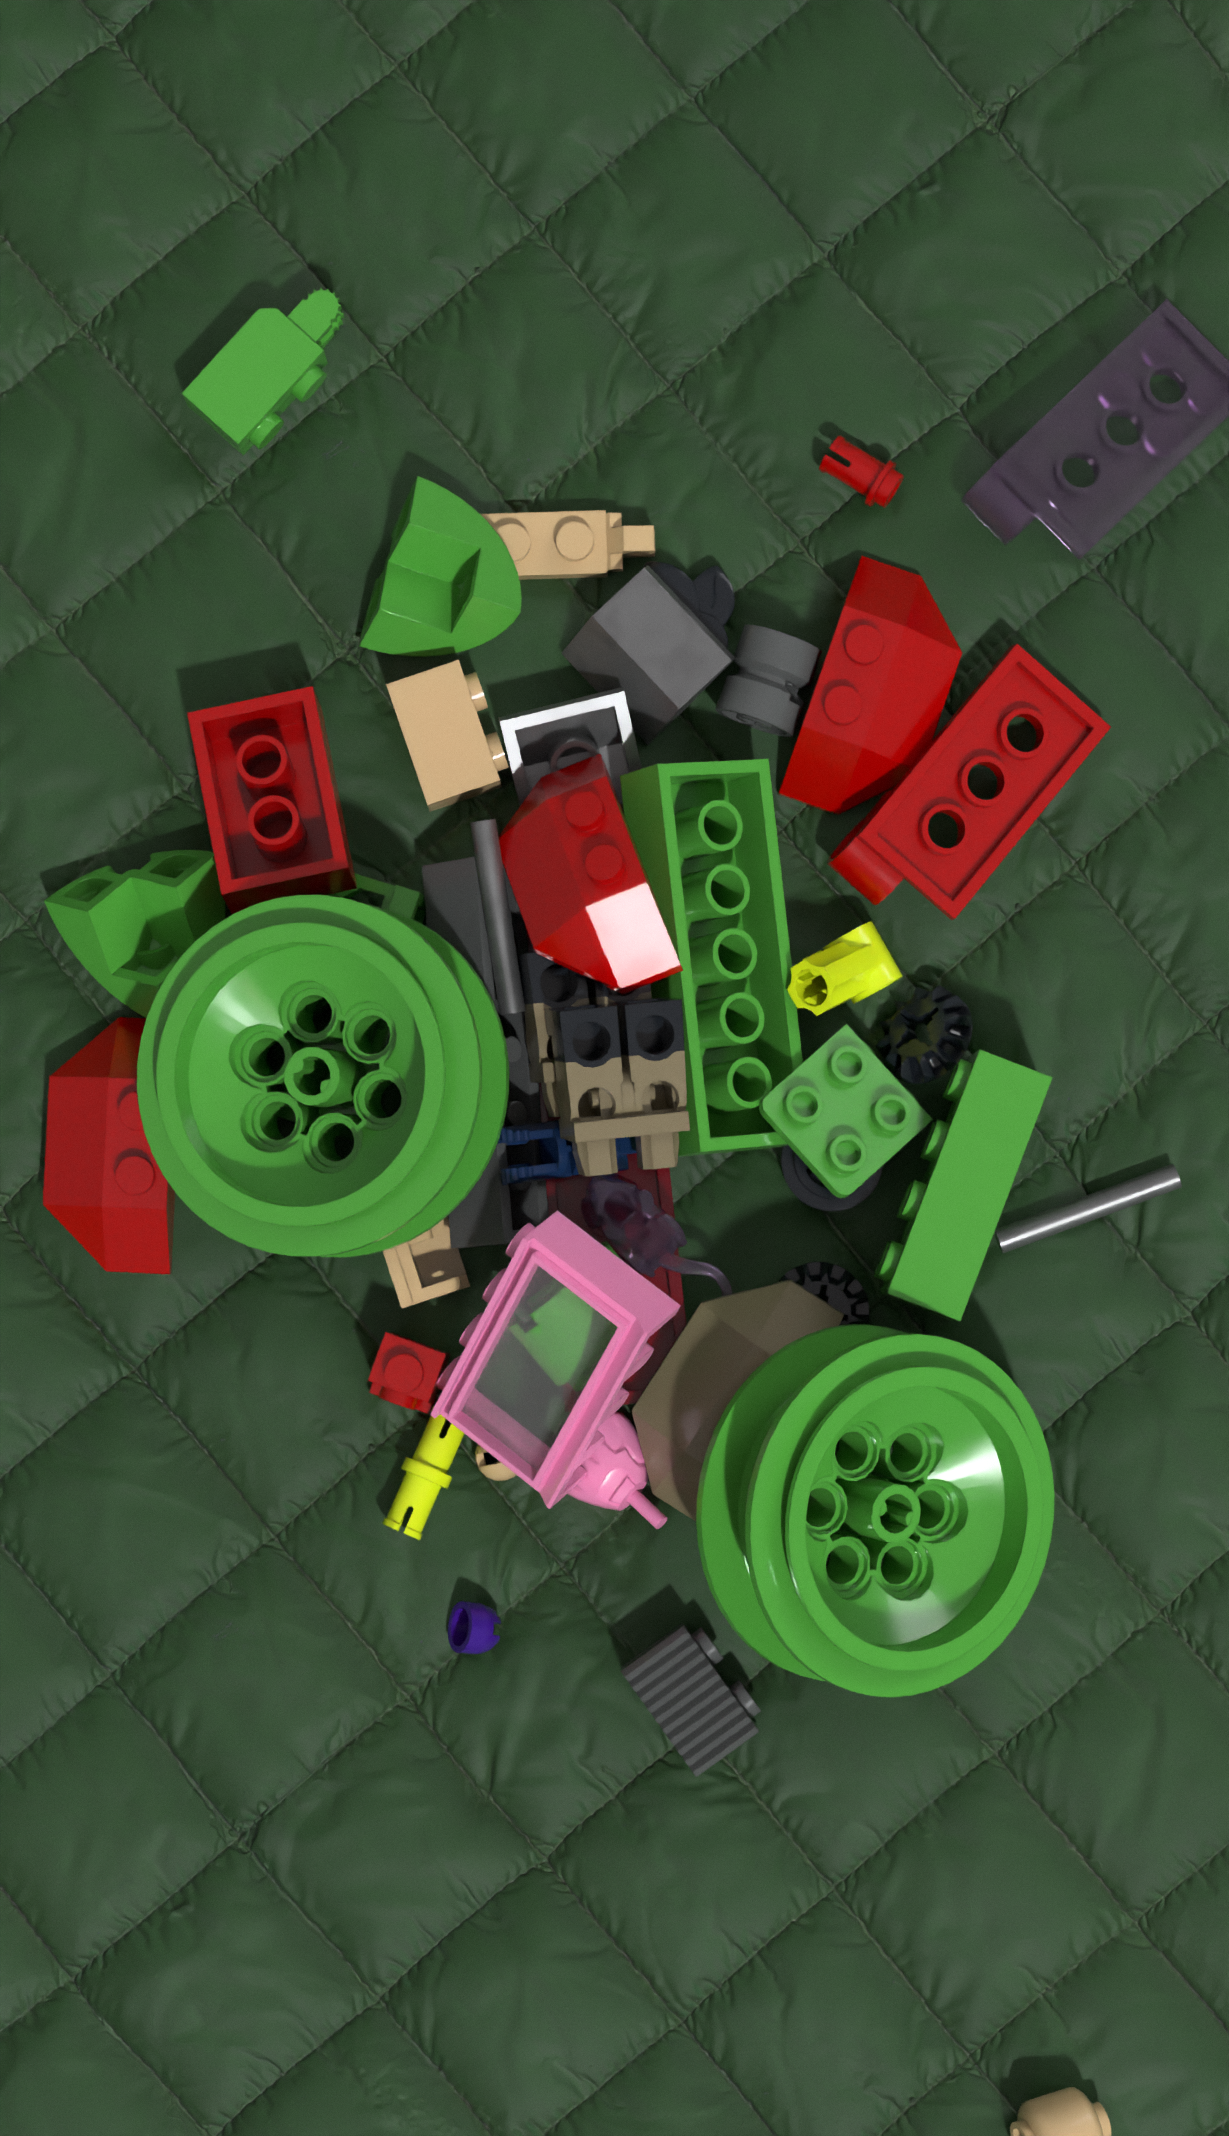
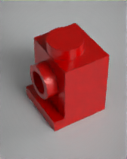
(407, 1372)

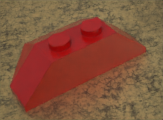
(874, 693)
(585, 881)
(99, 1160)

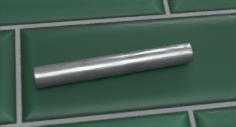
(497, 916)
(1087, 1208)

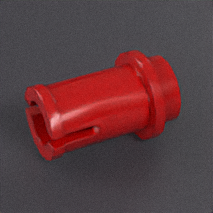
(865, 474)

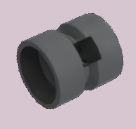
(768, 680)

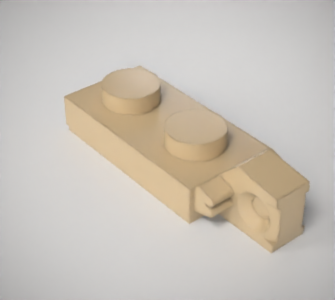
(570, 542)

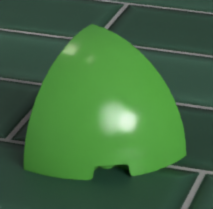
(443, 580)
(140, 922)

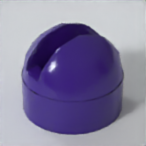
(472, 1628)

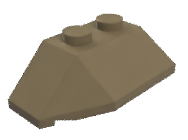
(706, 1368)

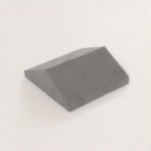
(651, 649)
(567, 733)

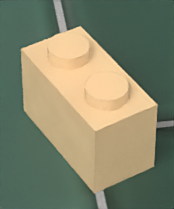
(445, 734)

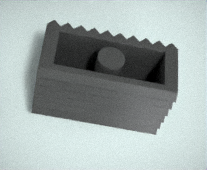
(691, 1697)

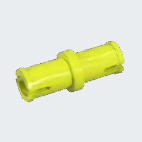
(424, 1477)

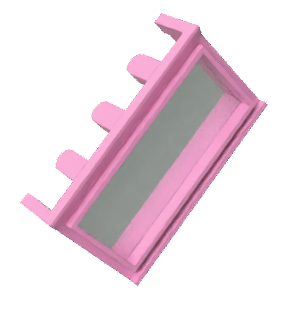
(551, 1354)

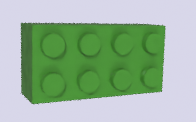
(964, 1185)

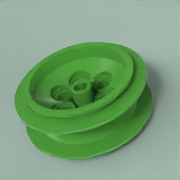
(217, 1106)
(952, 1509)

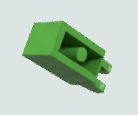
(266, 370)

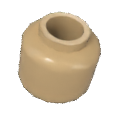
(1061, 2114)

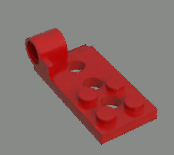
(894, 835)

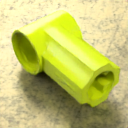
(844, 970)

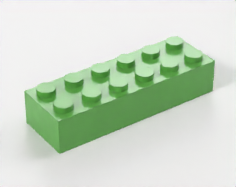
(719, 885)

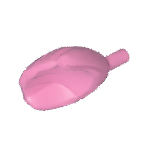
(618, 1472)

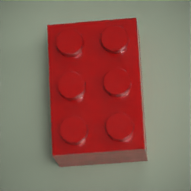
(271, 799)

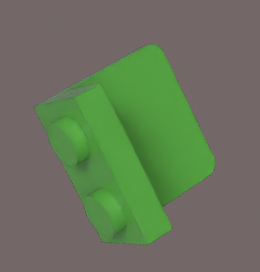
(843, 1113)

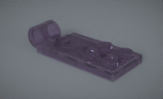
(1030, 474)

